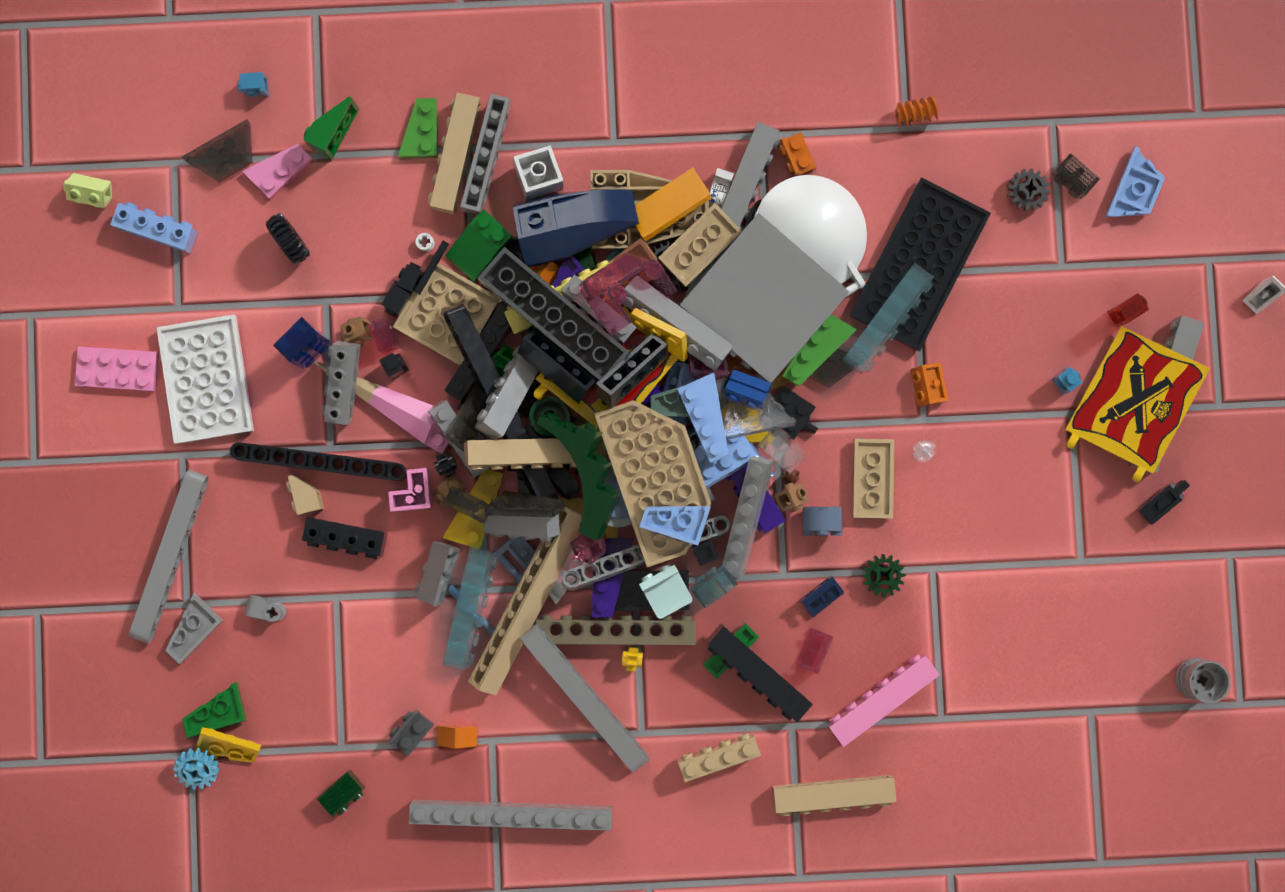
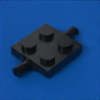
(798, 409)

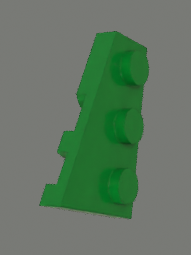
(220, 712)

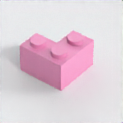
(418, 493)

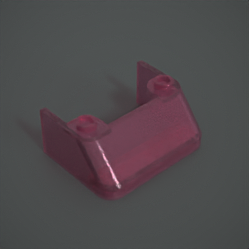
(606, 294)

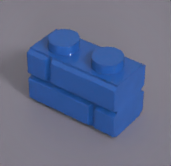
(747, 390)

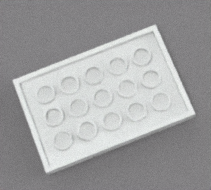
(205, 379)

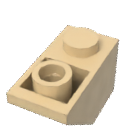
(305, 496)

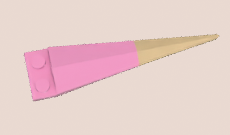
(403, 410)

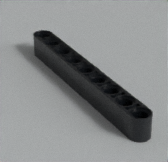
(309, 461)

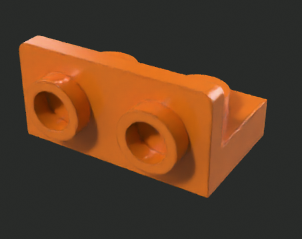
(797, 155)
(929, 384)

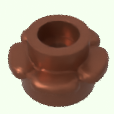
(789, 478)

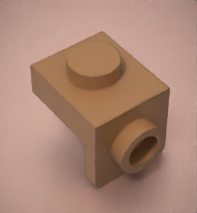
(442, 490)

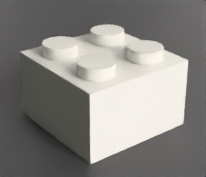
(538, 173)

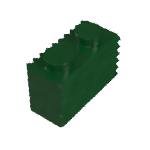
(341, 793)

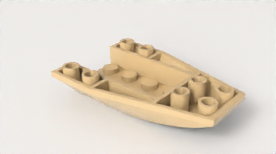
(642, 187)

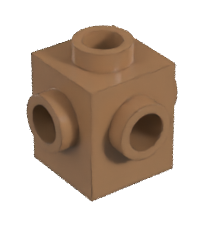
(356, 331)
(791, 497)

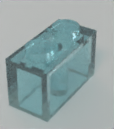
(713, 585)

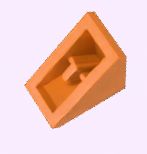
(457, 736)

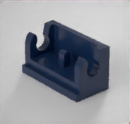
(822, 596)

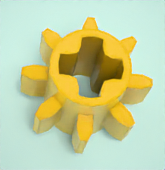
(632, 659)

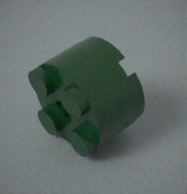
(544, 406)

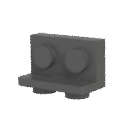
(411, 731)

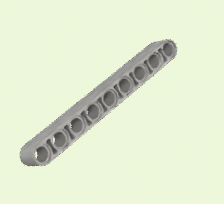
(635, 553)
(168, 556)
(585, 698)

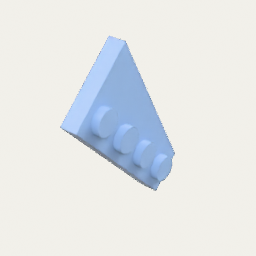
(704, 411)

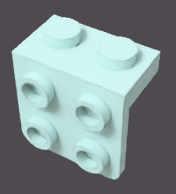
(665, 591)

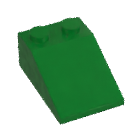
(330, 129)
(479, 245)

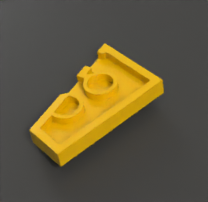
(670, 335)
(227, 745)

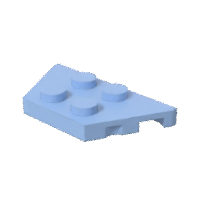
(1136, 188)

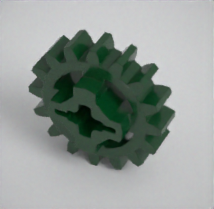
(876, 582)

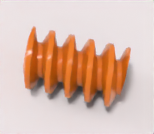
(915, 110)

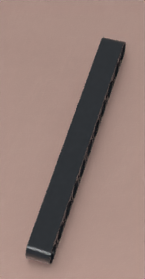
(486, 376)

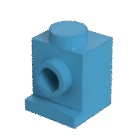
(253, 84)
(1067, 380)

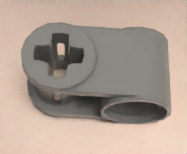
(261, 608)

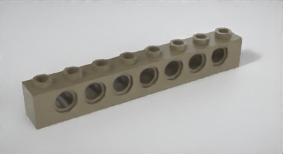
(686, 637)

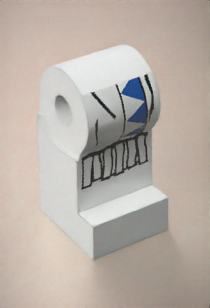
(720, 187)

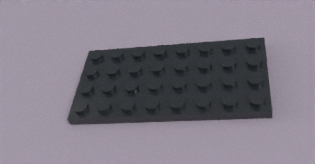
(936, 235)

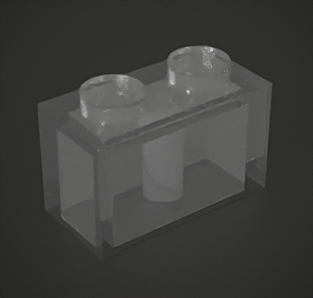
(781, 450)

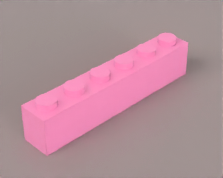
(883, 699)

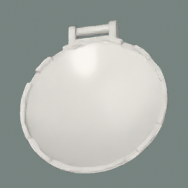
(821, 222)

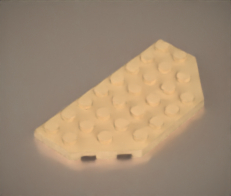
(652, 469)

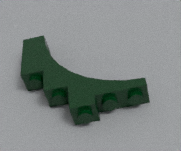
(592, 469)

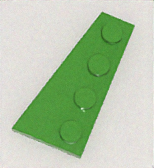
(818, 349)

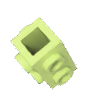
(88, 190)

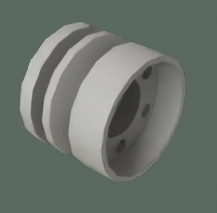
(1211, 686)

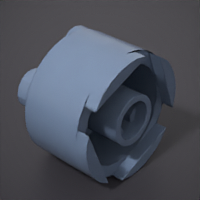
(822, 521)

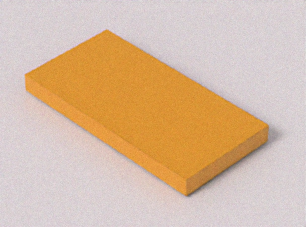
(671, 203)

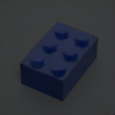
(302, 343)

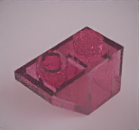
(383, 335)
(587, 549)

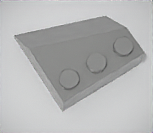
(437, 573)

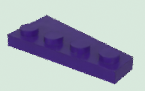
(607, 590)

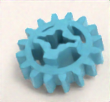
(196, 768)

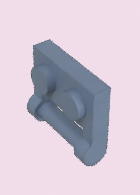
(521, 551)

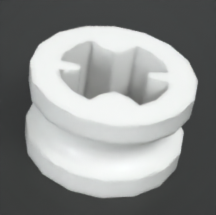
(429, 246)

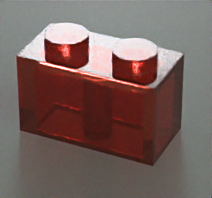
(1128, 310)

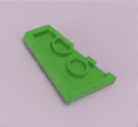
(422, 131)

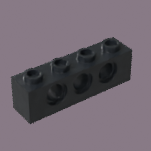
(632, 370)

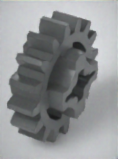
(1025, 198)

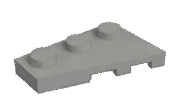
(193, 629)

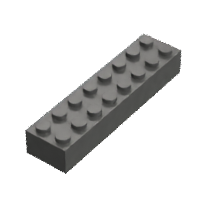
(552, 314)

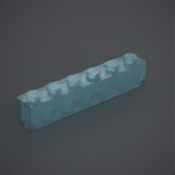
(887, 319)
(469, 608)

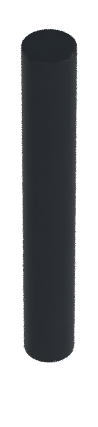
(431, 267)

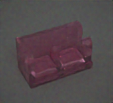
(814, 650)

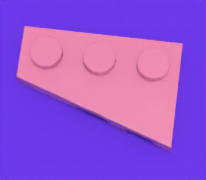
(277, 171)

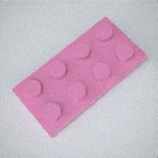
(116, 369)

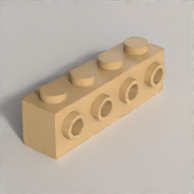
(718, 757)

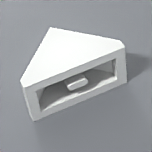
(1264, 294)

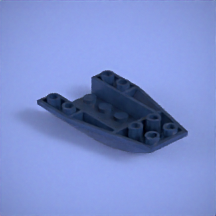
(570, 222)

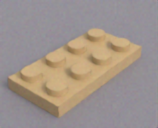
(700, 244)
(873, 478)

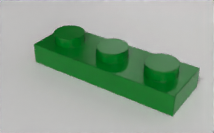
(714, 663)

